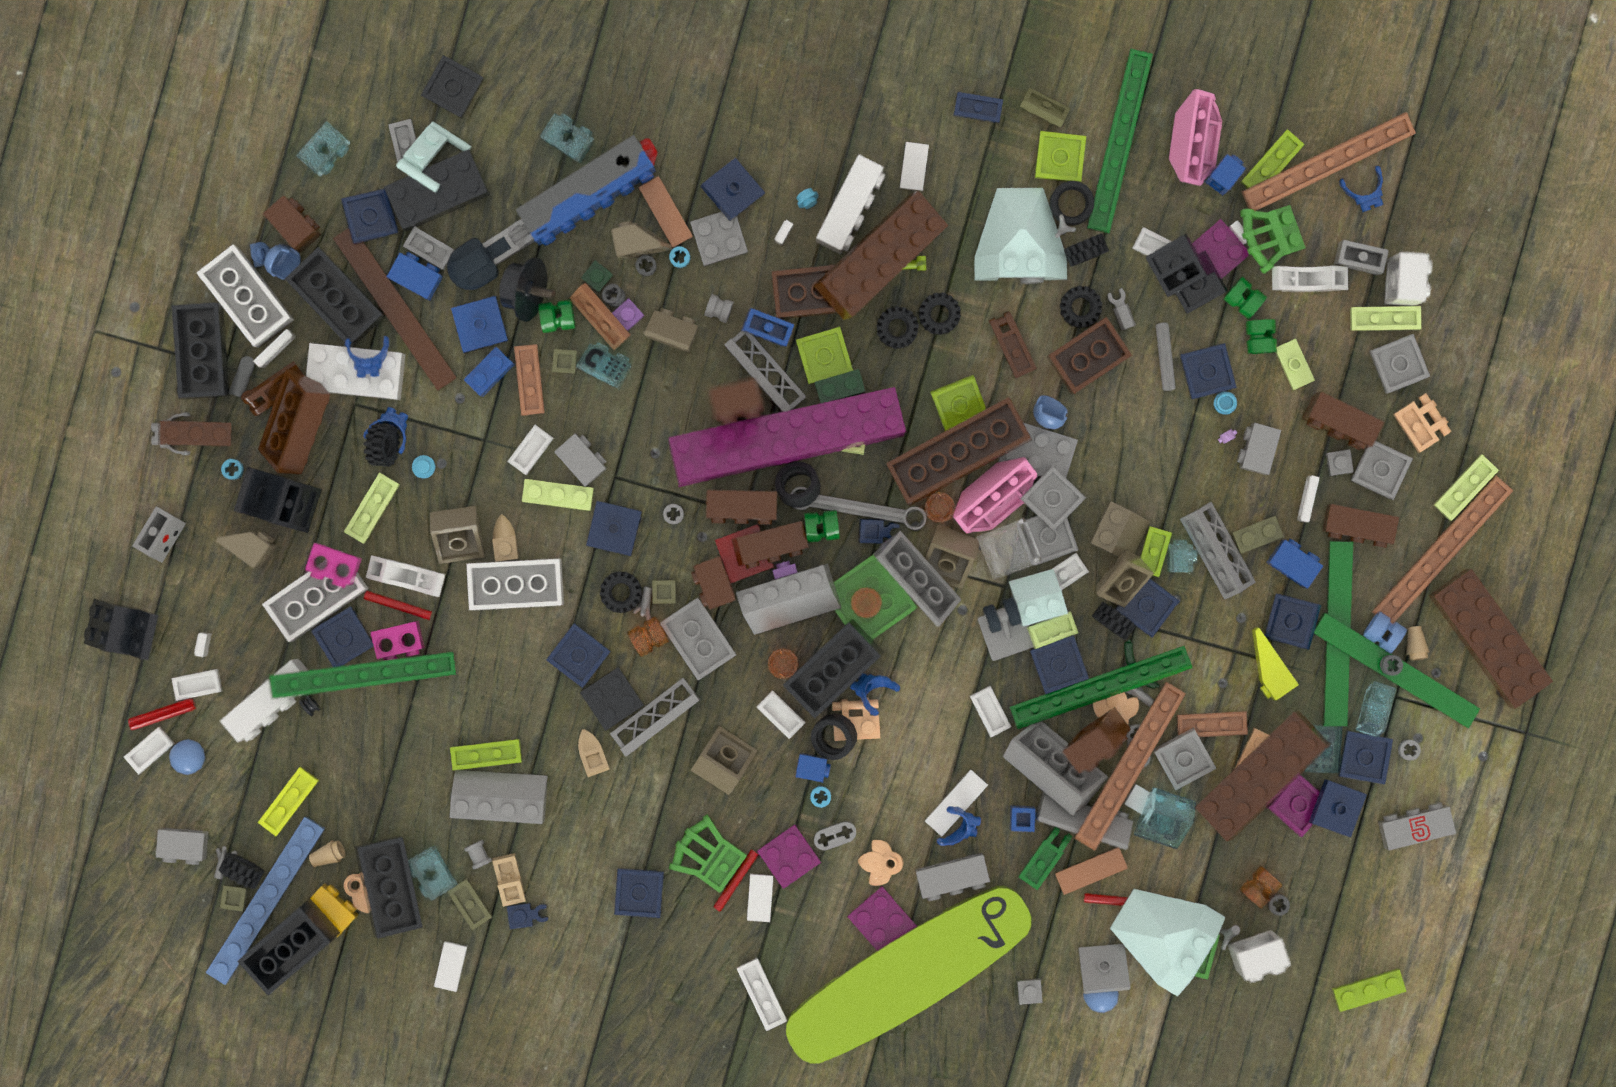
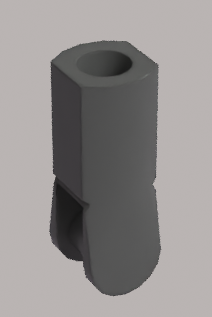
(242, 376)

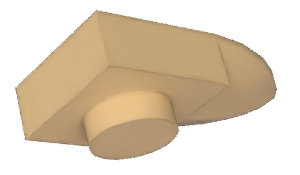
(504, 540)
(591, 754)

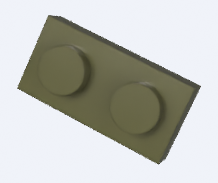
(1045, 107)
(1257, 534)
(470, 904)

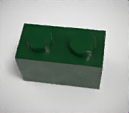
(840, 386)

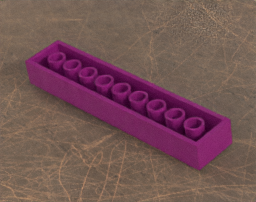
(786, 437)

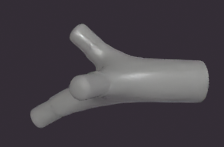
(1063, 227)
(644, 605)
(1140, 694)
(221, 855)
(1228, 935)

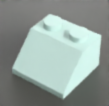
(1038, 597)

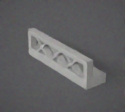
(760, 378)
(1215, 552)
(659, 724)

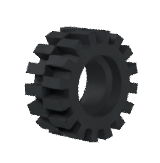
(1086, 250)
(939, 299)
(1094, 302)
(897, 313)
(381, 445)
(620, 606)
(1113, 620)
(241, 870)

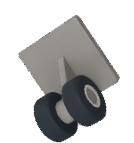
(1004, 630)

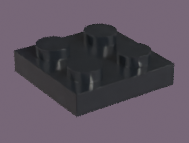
(452, 86)
(612, 698)

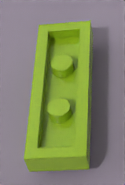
(1274, 160)
(486, 754)
(1369, 990)

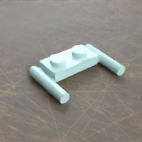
(425, 149)

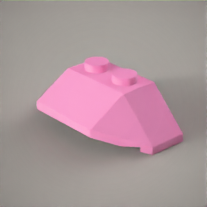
(1196, 137)
(994, 495)

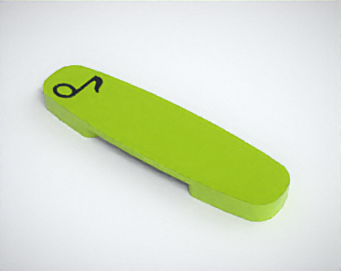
(908, 974)

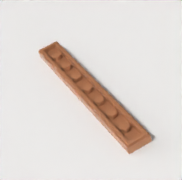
(1328, 162)
(1444, 549)
(1130, 766)

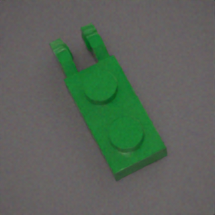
(1044, 859)

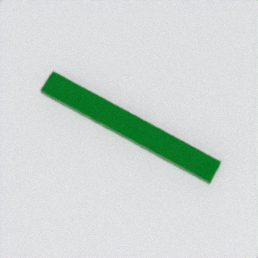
(1120, 140)
(1339, 607)
(361, 675)
(1408, 679)
(1101, 687)

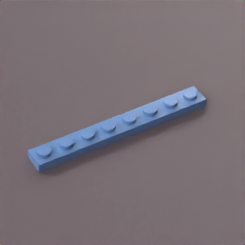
(265, 900)

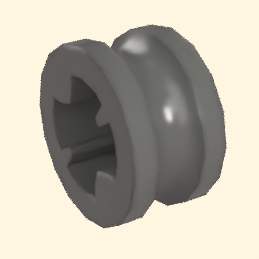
(641, 271)
(614, 301)
(1384, 665)
(1272, 908)

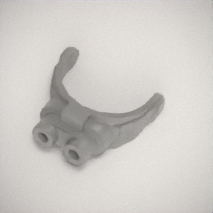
(154, 440)

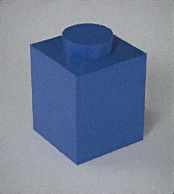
(812, 767)
(1022, 818)

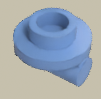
(258, 253)

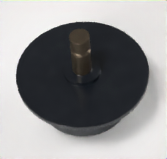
(525, 288)

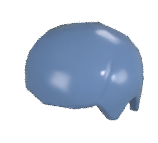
(281, 260)
(1049, 412)
(187, 757)
(1102, 1001)

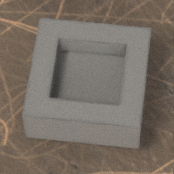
(1339, 462)
(1029, 991)

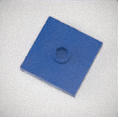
(479, 324)

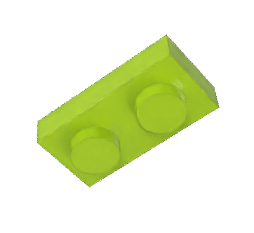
(1155, 549)

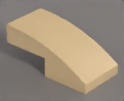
(509, 879)

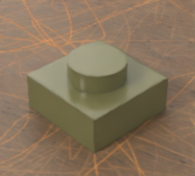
(564, 361)
(664, 591)
(233, 897)

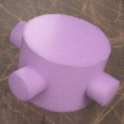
(1227, 436)

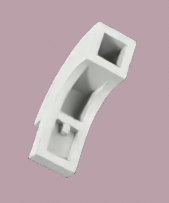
(1309, 278)
(405, 575)

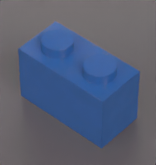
(1225, 174)
(415, 276)
(767, 327)
(489, 372)
(1294, 563)

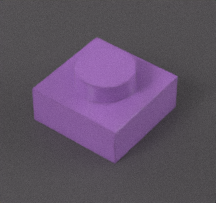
(628, 314)
(784, 569)

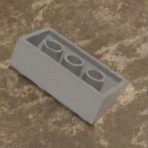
(917, 577)
(789, 599)
(1040, 758)
(499, 796)
(1053, 814)

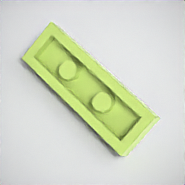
(1385, 318)
(1465, 487)
(557, 494)
(372, 508)

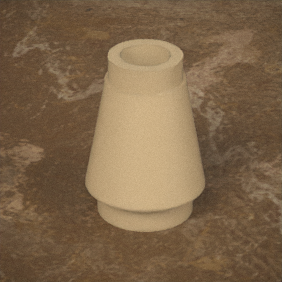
(1416, 644)
(328, 854)

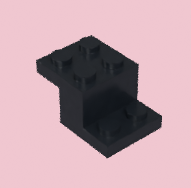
(1186, 273)
(277, 499)
(120, 629)

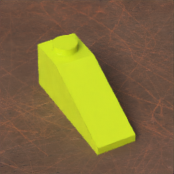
(1271, 669)

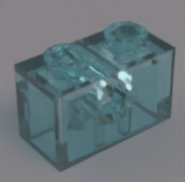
(574, 149)
(312, 154)
(1375, 709)
(443, 878)

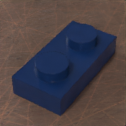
(978, 107)

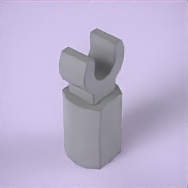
(1122, 311)

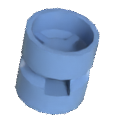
(1377, 628)

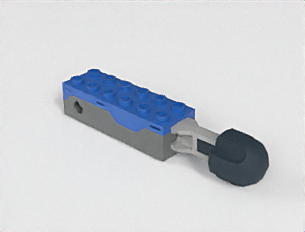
(556, 211)

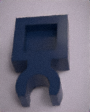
(874, 530)
(522, 915)

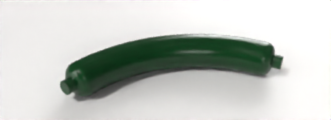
(1129, 657)

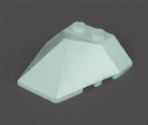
(1020, 238)
(1167, 936)

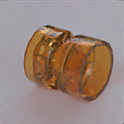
(939, 507)
(866, 602)
(648, 636)
(783, 663)
(1260, 887)

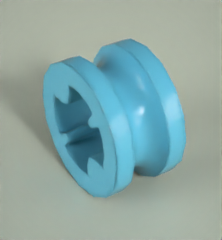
(672, 256)
(237, 474)
(824, 802)

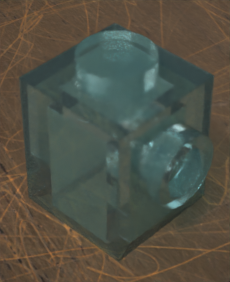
(1181, 556)

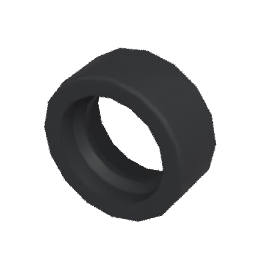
(1084, 190)
(802, 499)
(820, 744)

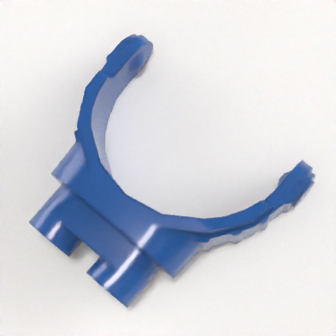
(1367, 200)
(369, 365)
(391, 418)
(869, 682)
(967, 828)

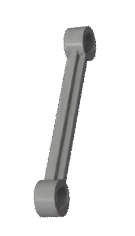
(864, 509)

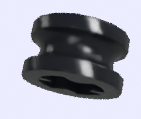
(309, 705)

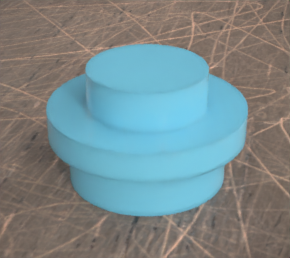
(807, 198)
(1225, 403)
(423, 466)

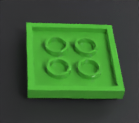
(895, 600)

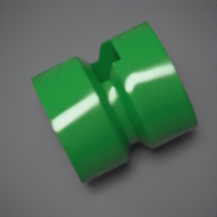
(1251, 303)
(549, 319)
(1261, 336)
(830, 526)

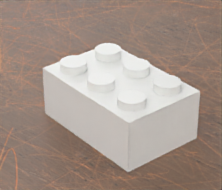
(1407, 279)
(1259, 956)

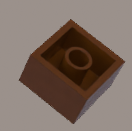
(292, 224)
(714, 583)

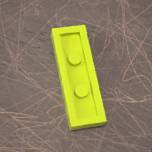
(288, 801)

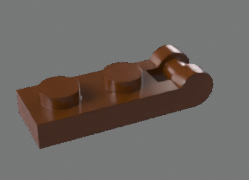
(1012, 345)
(268, 390)

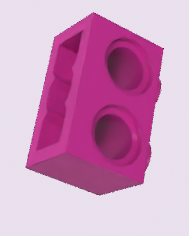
(334, 560)
(396, 635)

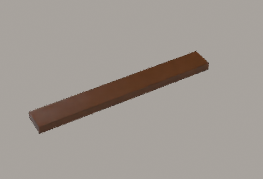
(396, 310)

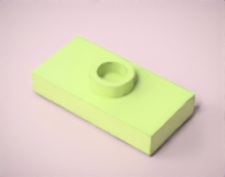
(1294, 364)
(1052, 630)

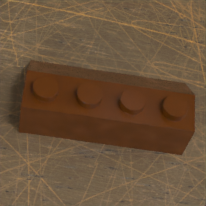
(293, 422)

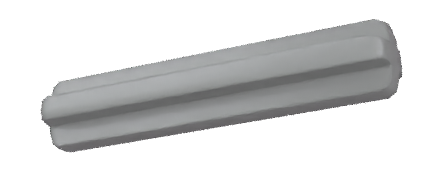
(1165, 356)

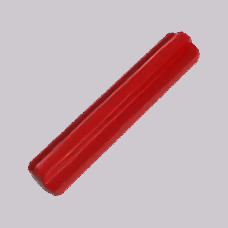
(161, 714)

